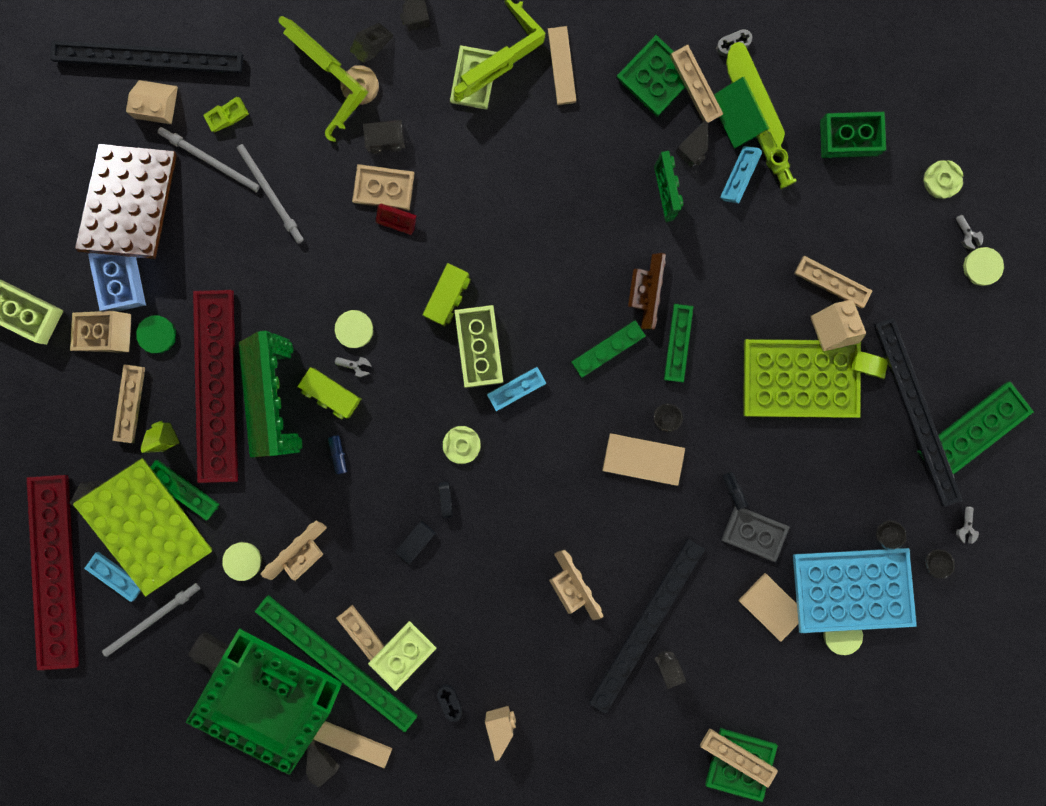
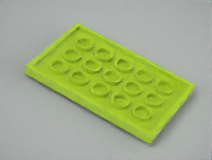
(800, 379)
(143, 526)

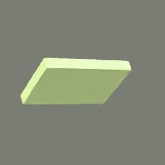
(468, 59)
(402, 655)

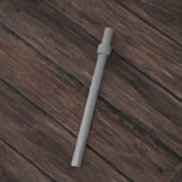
(177, 141)
(289, 223)
(181, 598)

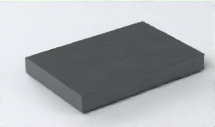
(755, 533)

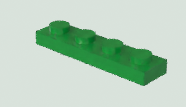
(678, 343)
(608, 349)
(185, 491)

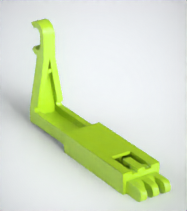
(503, 59)
(329, 64)

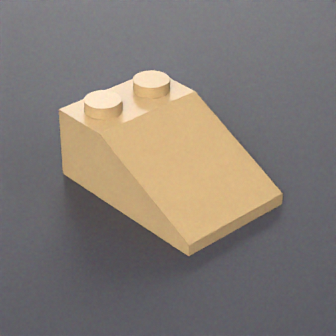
(100, 331)

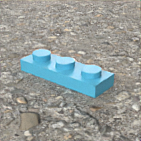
(741, 174)
(516, 389)
(113, 576)

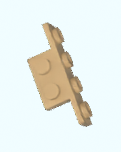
(298, 555)
(572, 588)

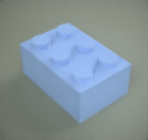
(116, 282)

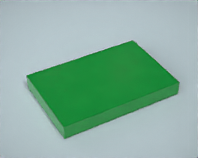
(740, 113)

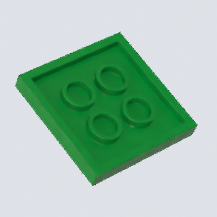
(653, 76)
(668, 186)
(731, 780)

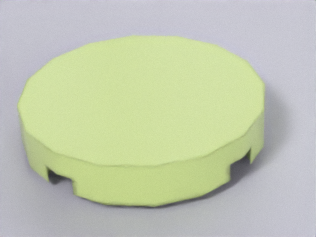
(943, 179)
(983, 266)
(354, 329)
(461, 445)
(242, 561)
(843, 641)

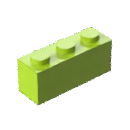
(447, 295)
(329, 393)

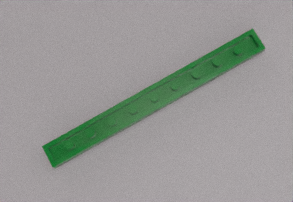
(336, 663)

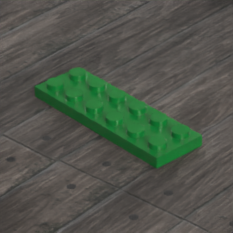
(983, 426)

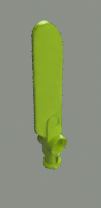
(741, 65)

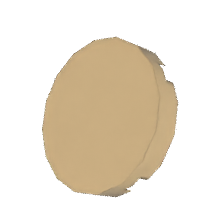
(365, 78)

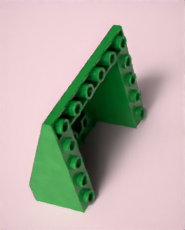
(260, 387)
(265, 702)

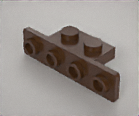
(646, 290)

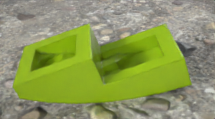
(226, 115)
(869, 364)

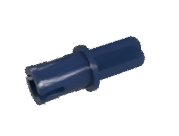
(337, 454)

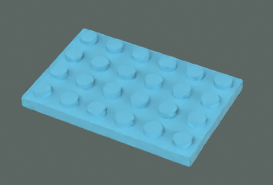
(854, 590)

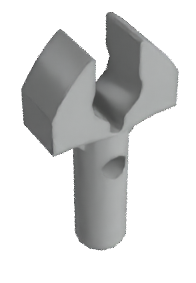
(969, 234)
(354, 365)
(967, 528)

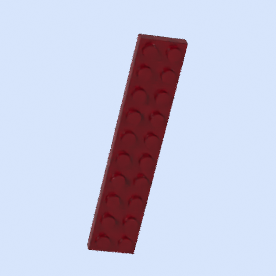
(215, 386)
(52, 572)

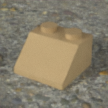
(152, 102)
(838, 325)
(500, 729)

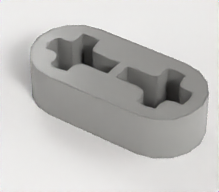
(731, 39)

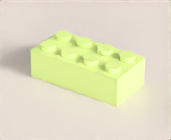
(27, 314)
(479, 346)

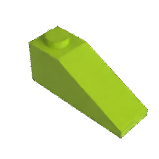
(159, 438)

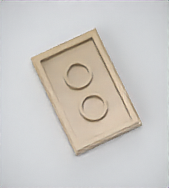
(383, 186)
(771, 607)

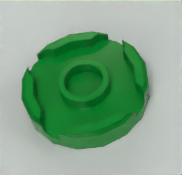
(156, 334)

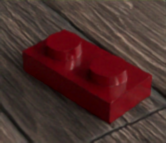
(395, 219)

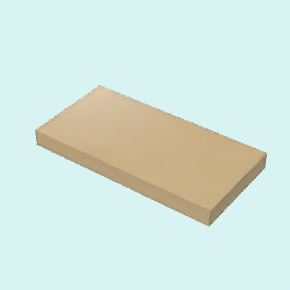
(643, 459)

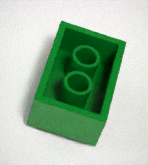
(853, 134)

